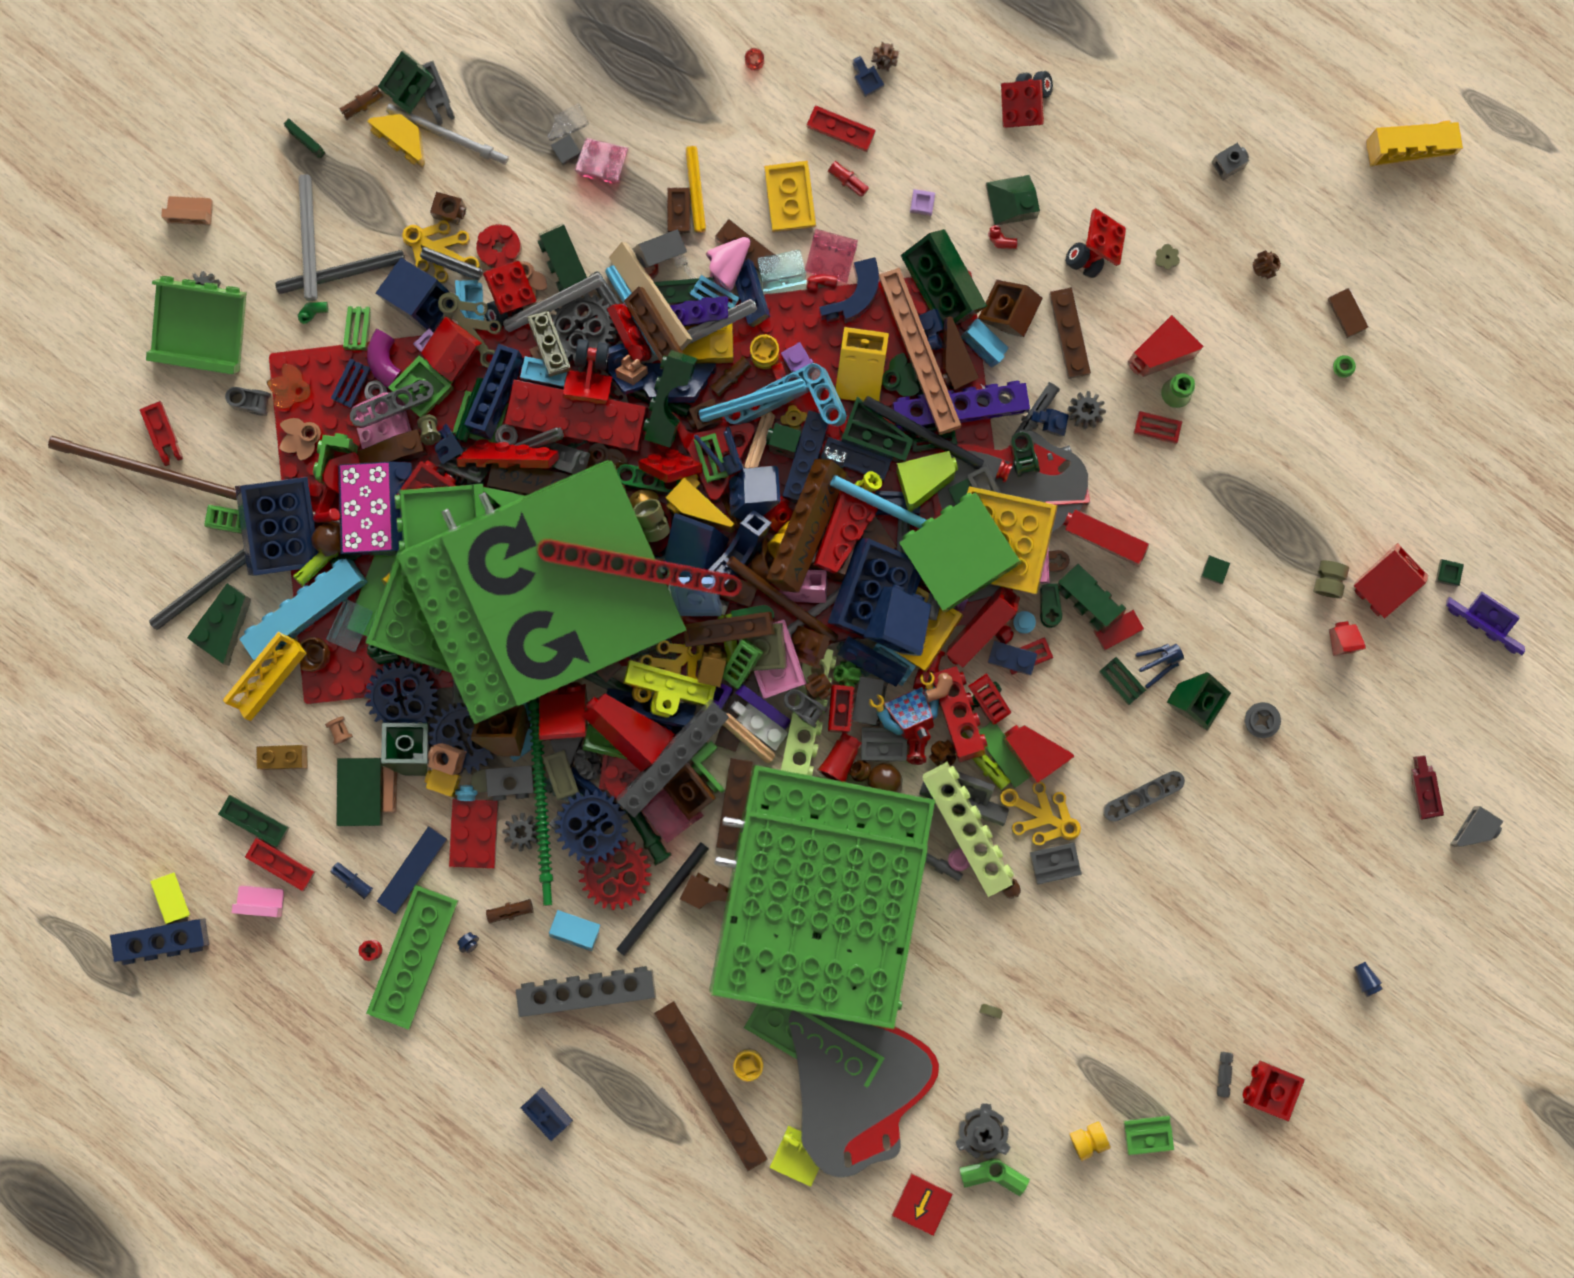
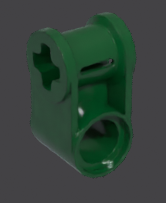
(1024, 456)

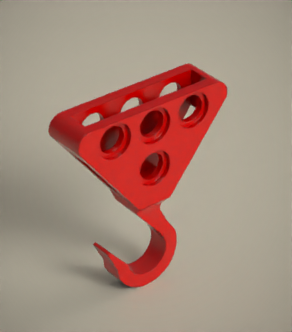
(742, 430)

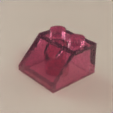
(667, 816)

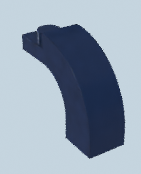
(867, 280)
(745, 544)

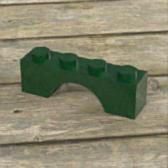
(677, 372)

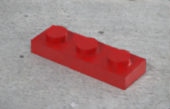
(841, 128)
(280, 864)

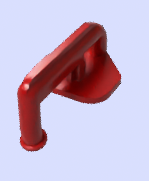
(330, 479)

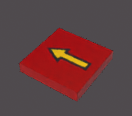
(922, 1204)

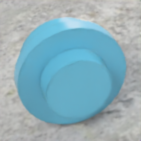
(1024, 622)
(466, 793)

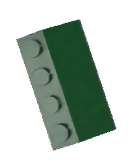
(943, 277)

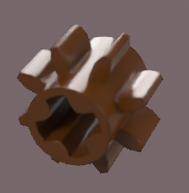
(885, 56)
(1266, 264)
(818, 686)
(942, 753)

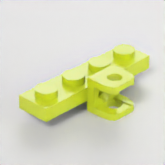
(668, 687)

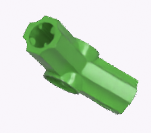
(1008, 1177)

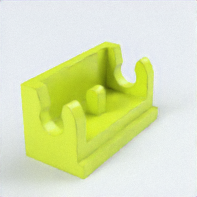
(170, 898)

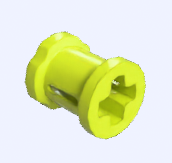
(868, 480)

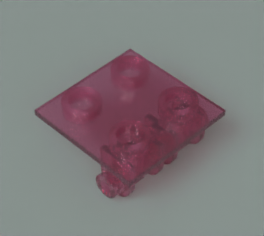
(601, 160)
(831, 255)

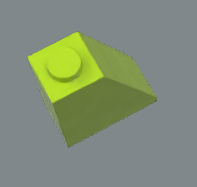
(925, 477)

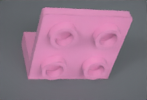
(383, 429)

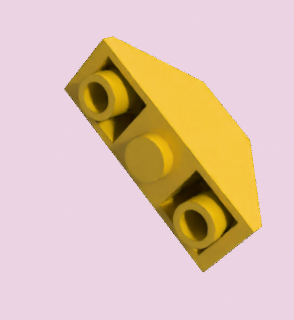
(400, 135)

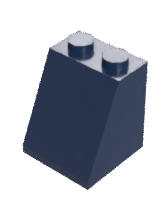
(414, 294)
(694, 544)
(899, 621)

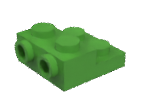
(422, 370)

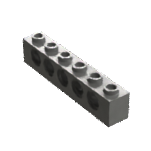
(672, 758)
(529, 1006)

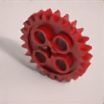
(624, 891)

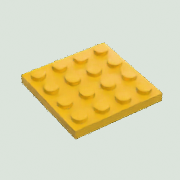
(1027, 529)

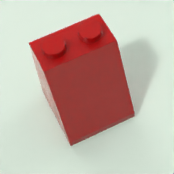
(1165, 348)
(1390, 581)
(1035, 752)

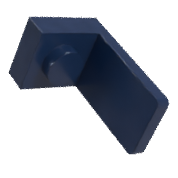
(615, 356)

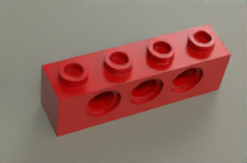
(964, 748)

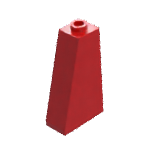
(1106, 537)
(983, 626)
(627, 730)

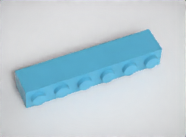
(306, 607)

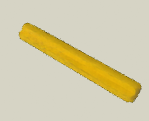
(695, 189)

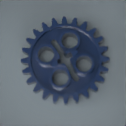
(421, 692)
(449, 719)
(578, 810)

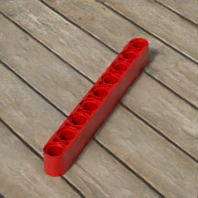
(649, 573)

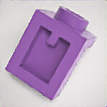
(796, 357)

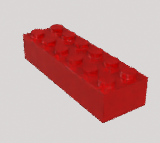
(544, 408)

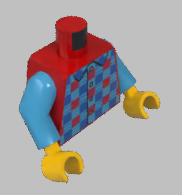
(910, 713)

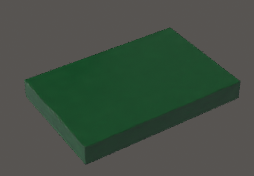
(359, 792)

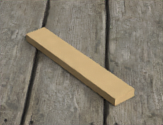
(634, 276)

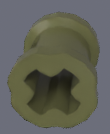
(428, 430)

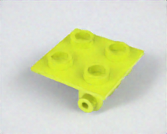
(793, 1158)

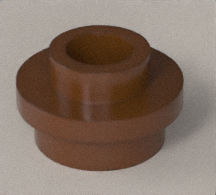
(860, 770)

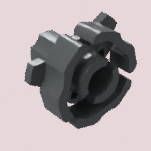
(979, 1124)

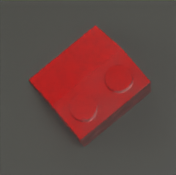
(450, 349)

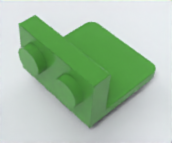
(327, 448)
(702, 755)

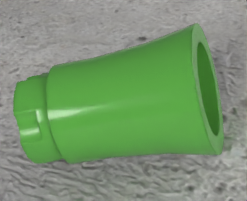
(1177, 397)

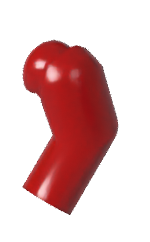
(999, 240)
(821, 279)

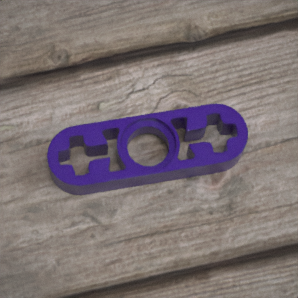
(763, 706)

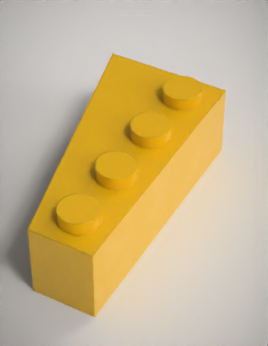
(1413, 142)

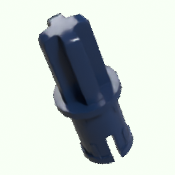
(351, 880)

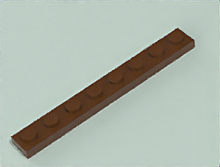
(711, 1086)

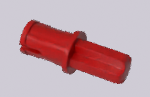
(848, 179)

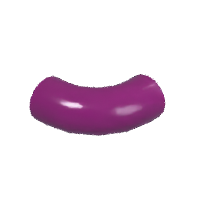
(379, 358)

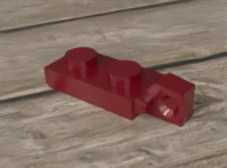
(1426, 789)

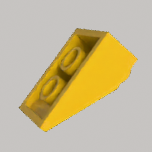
(714, 347)
(692, 504)

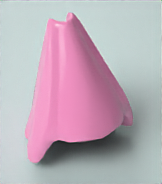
(727, 262)

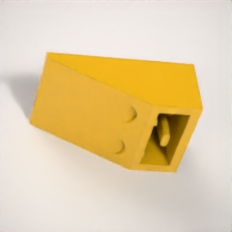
(861, 364)

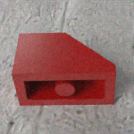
(1346, 639)

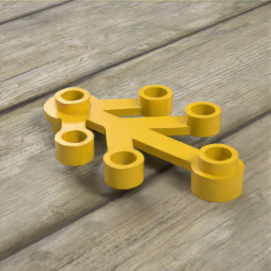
(437, 245)
(671, 665)
(1043, 815)

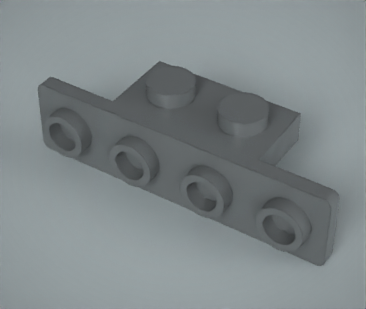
(980, 795)

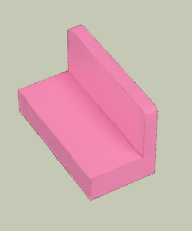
(259, 901)

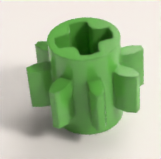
(847, 674)

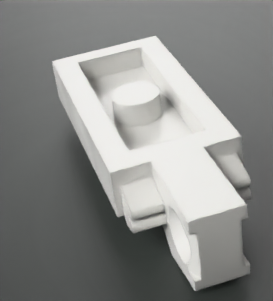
(759, 725)

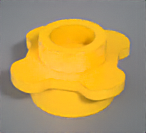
(793, 411)

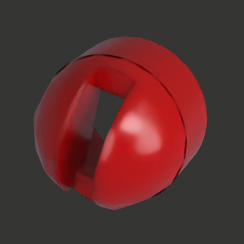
(1005, 634)

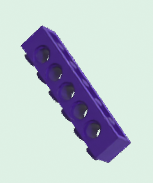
(1014, 389)

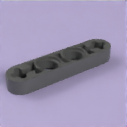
(393, 407)
(1142, 793)

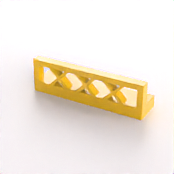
(269, 677)

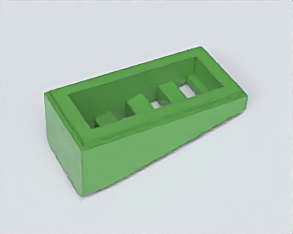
(210, 517)
(751, 649)

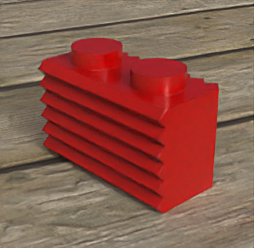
(841, 709)

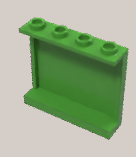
(197, 325)
(422, 511)
(959, 552)

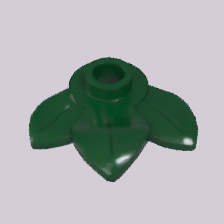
(905, 376)

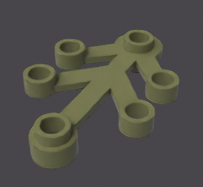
(467, 323)

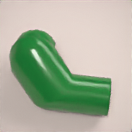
(310, 309)

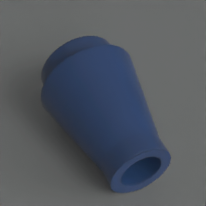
(1367, 979)

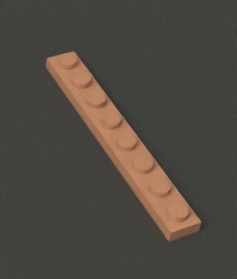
(919, 351)

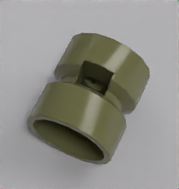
(652, 520)
(1331, 579)

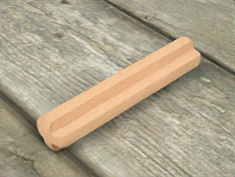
(759, 441)
(749, 739)

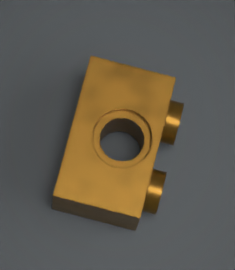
(712, 665)
(282, 757)

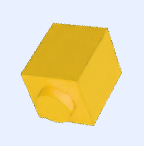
(442, 782)

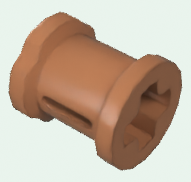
(338, 730)

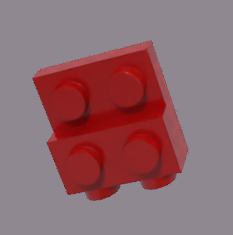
(426, 477)
(1273, 1090)

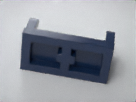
(448, 446)
(546, 1114)

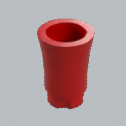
(840, 758)

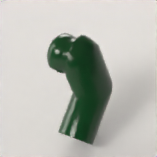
(380, 656)

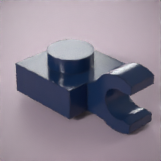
(867, 79)
(932, 326)
(1052, 420)

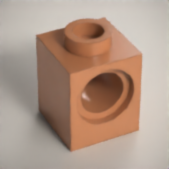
(455, 755)

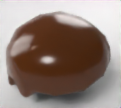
(327, 538)
(316, 655)
(885, 778)

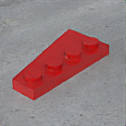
(507, 455)
(843, 531)

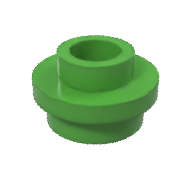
(1351, 366)

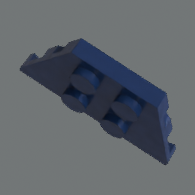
(680, 394)

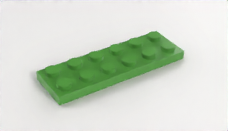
(412, 957)
(773, 1026)

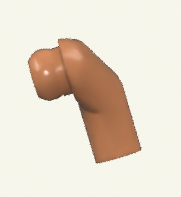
(942, 689)

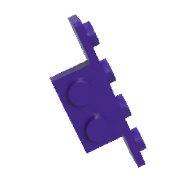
(702, 311)
(1490, 617)

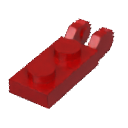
(629, 332)
(161, 431)

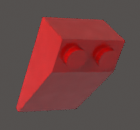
(562, 712)

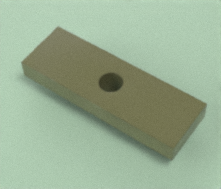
(551, 353)

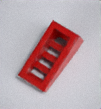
(997, 710)

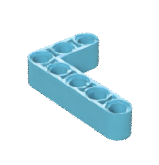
(814, 386)

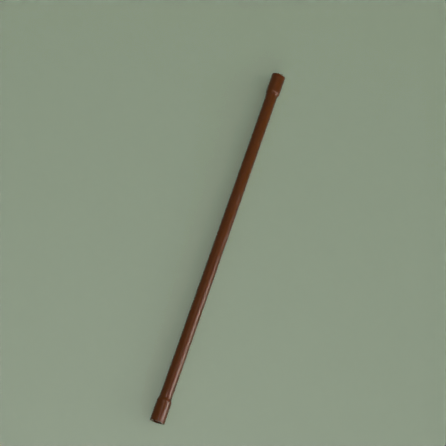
(68, 446)

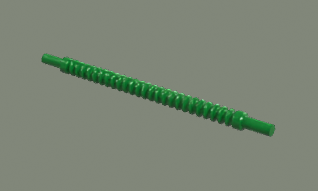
(545, 877)

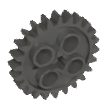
(571, 314)

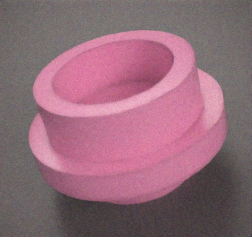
(958, 860)

